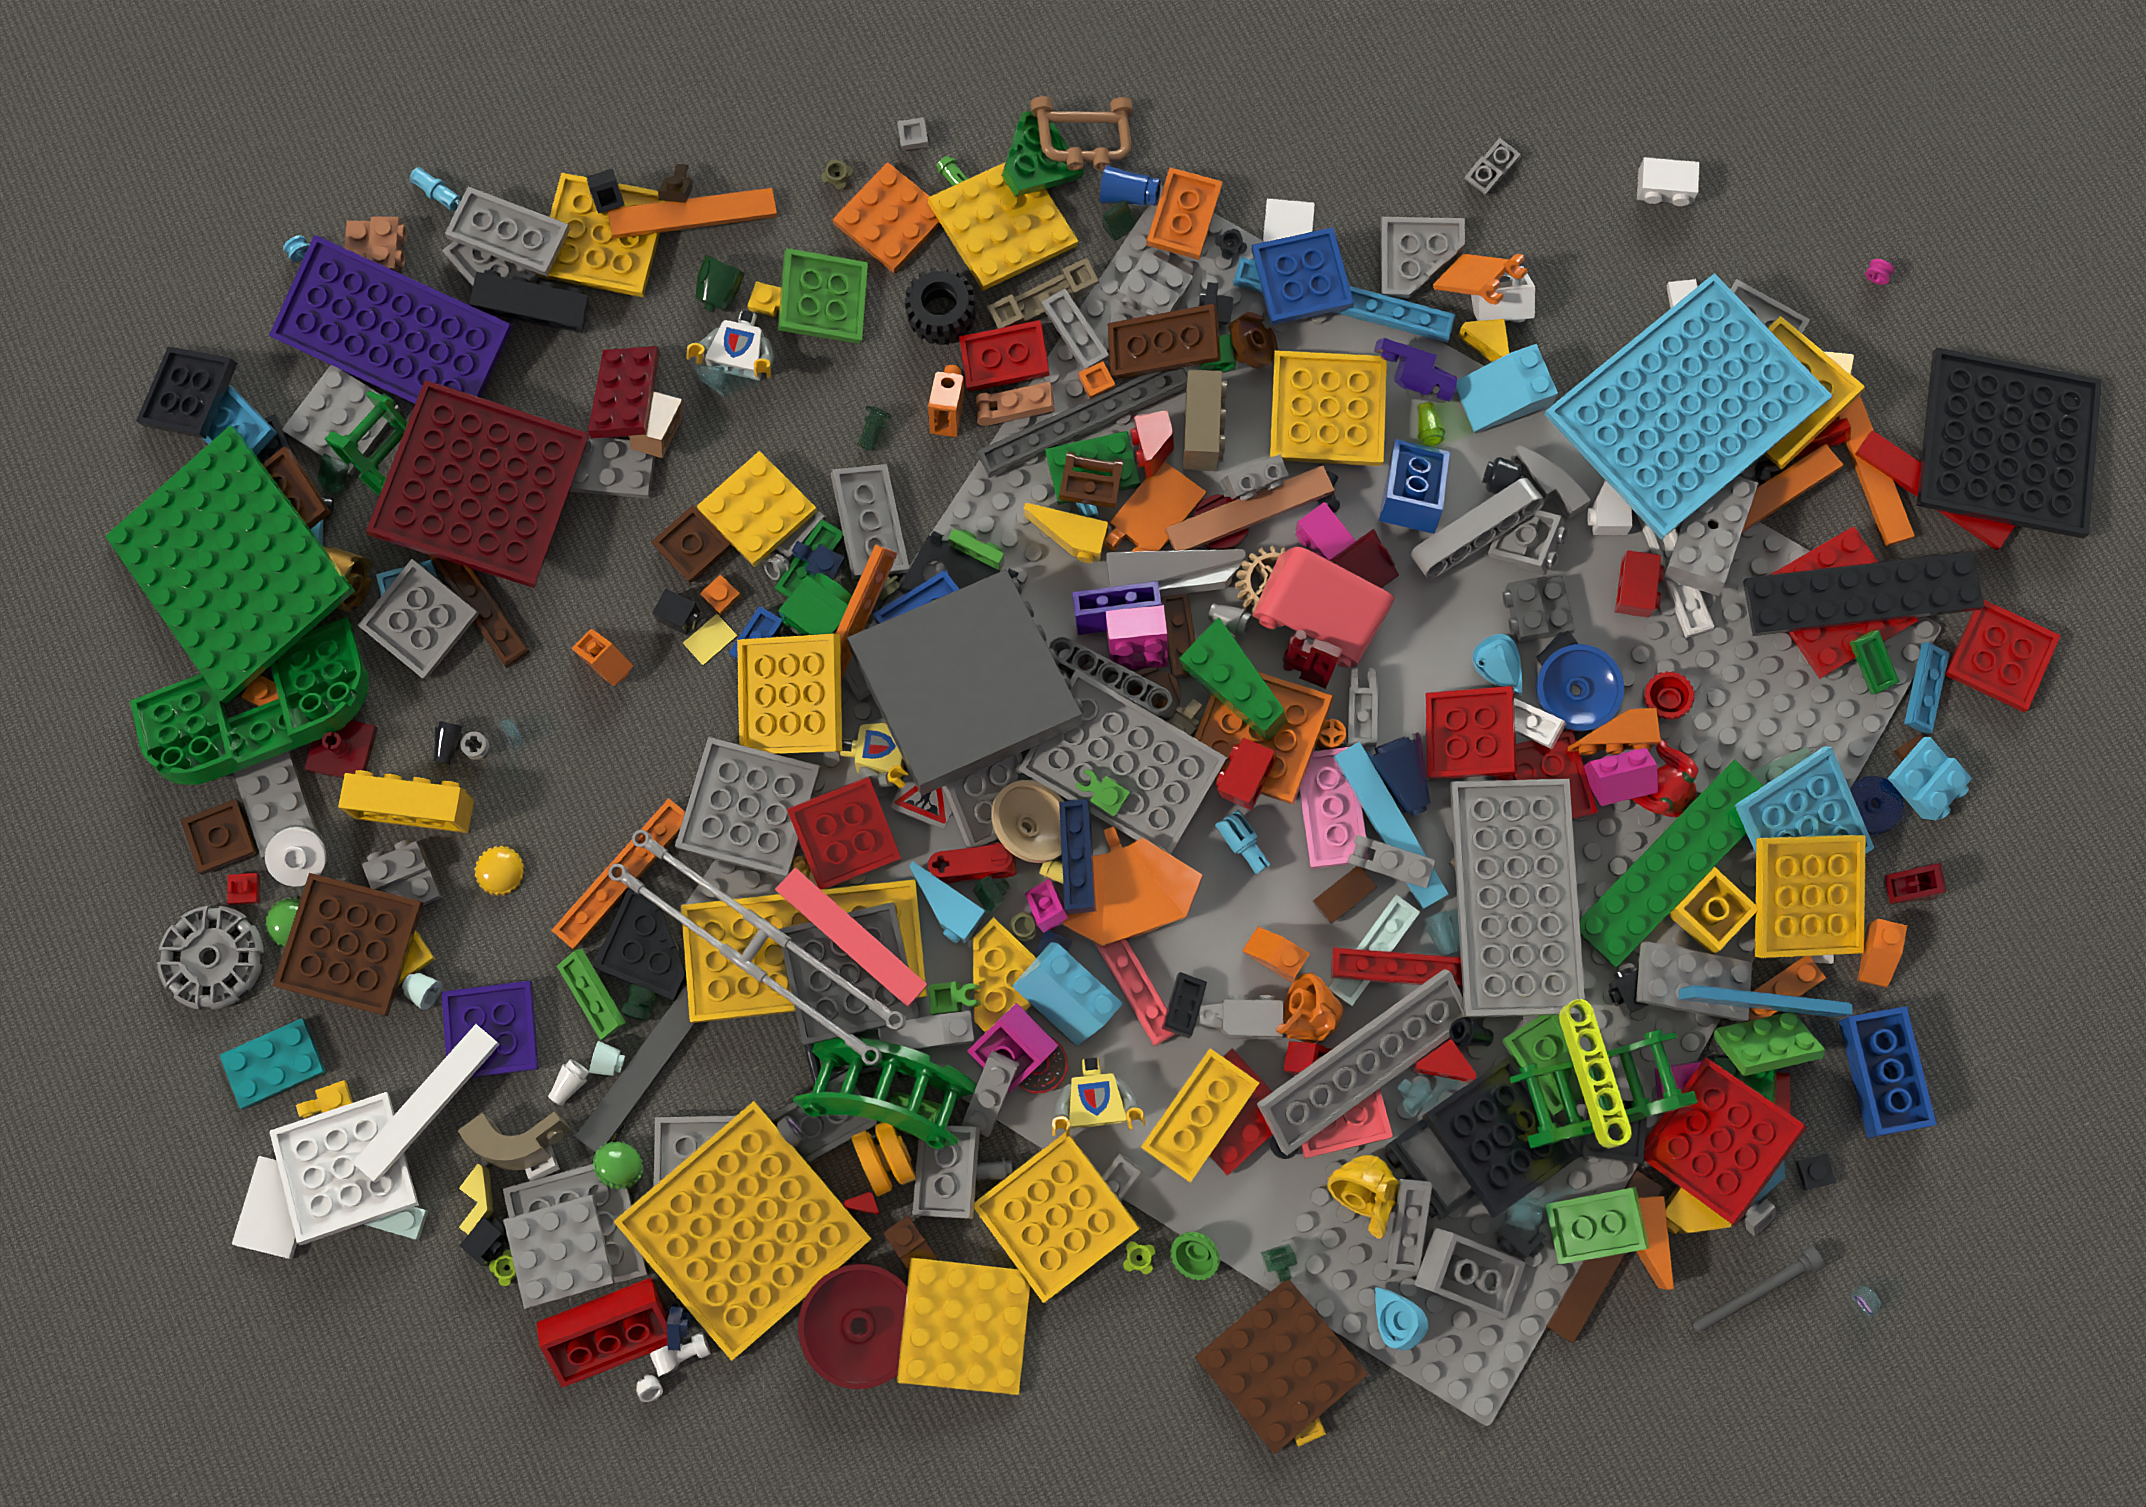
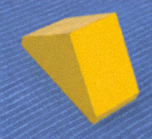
(1486, 337)

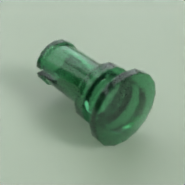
(872, 427)

